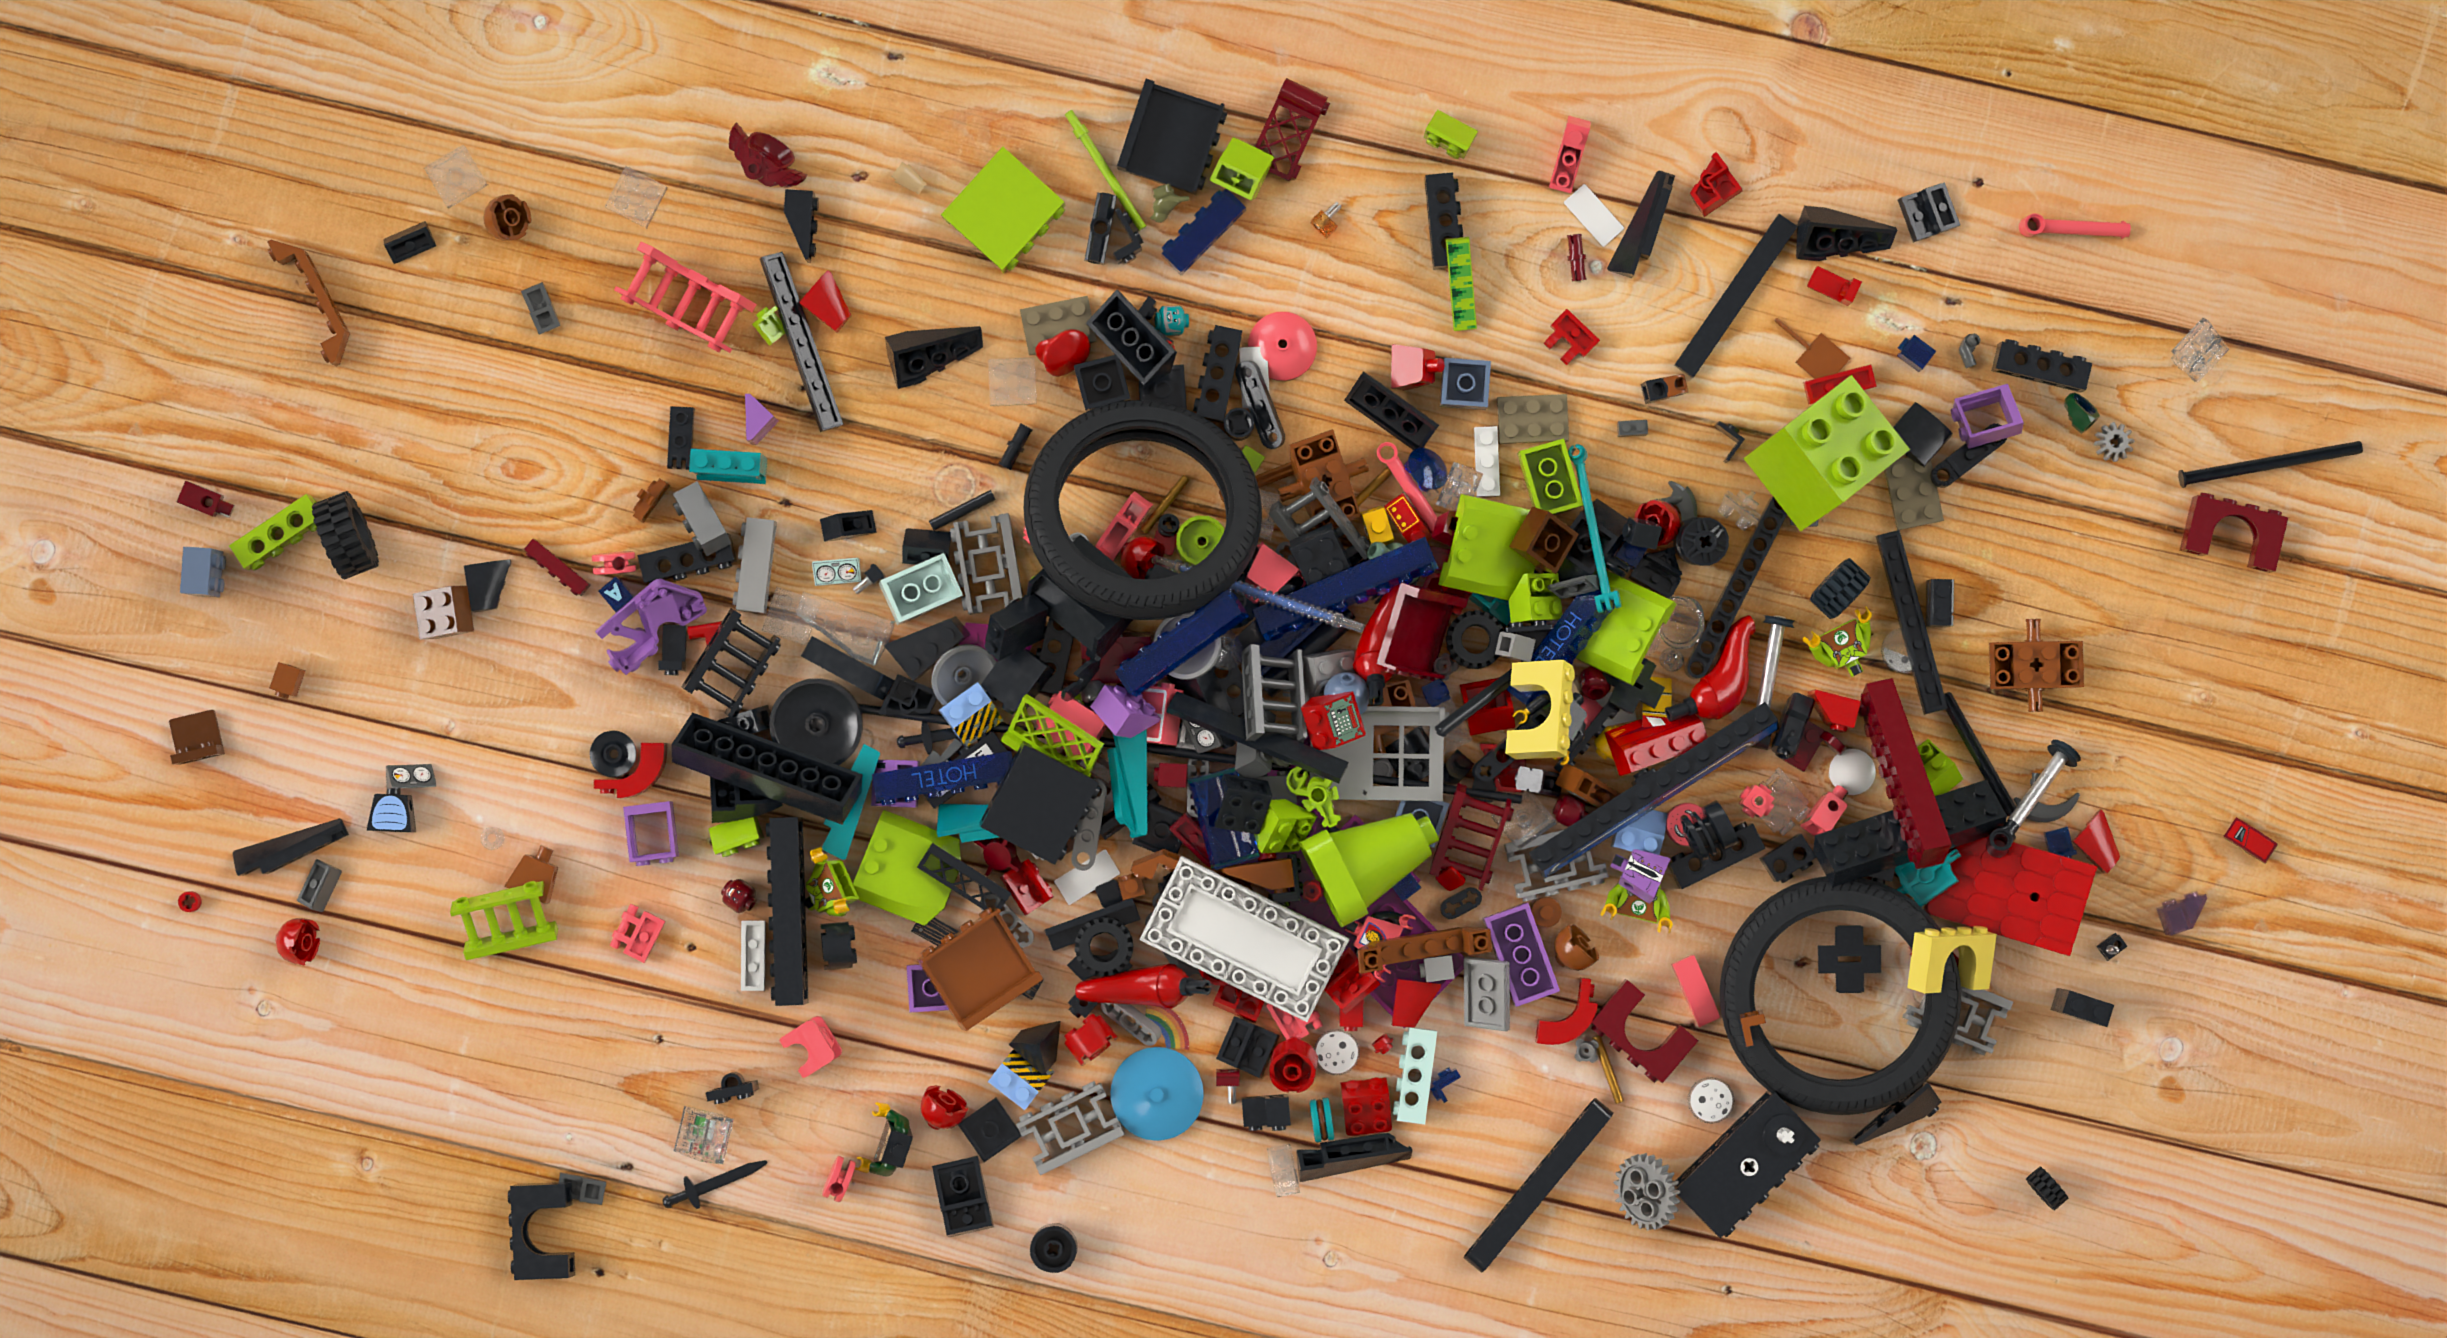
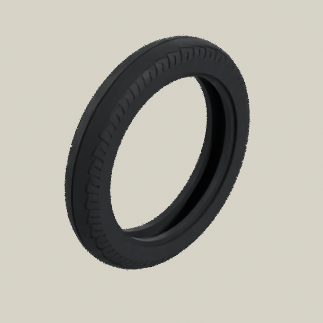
(1129, 596)
(1768, 1066)

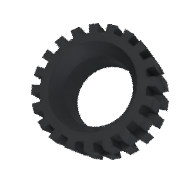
(345, 535)

